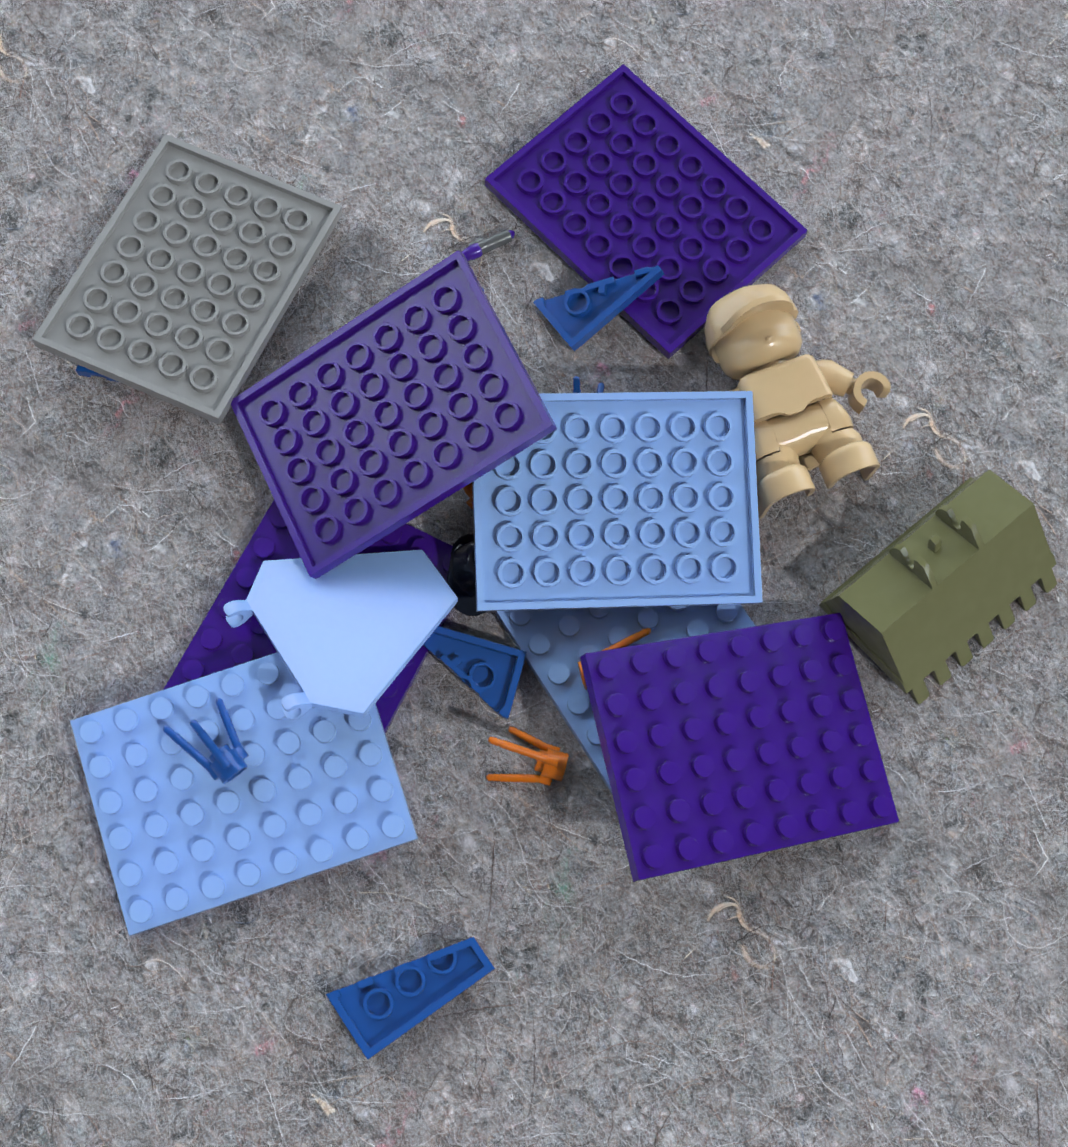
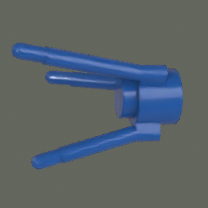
(226, 762)

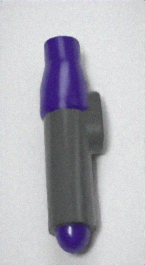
(482, 246)

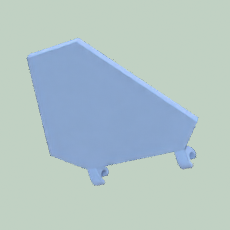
(349, 627)

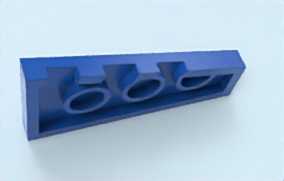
(399, 999)

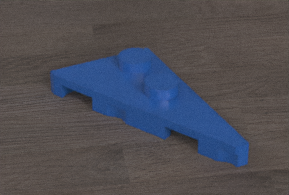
(588, 309)
(482, 665)

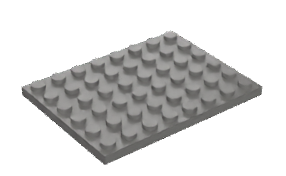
(189, 278)

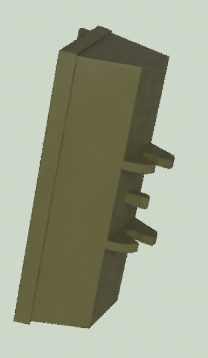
(946, 582)

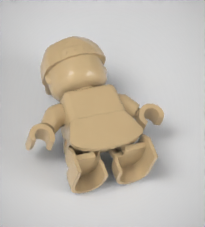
(793, 406)

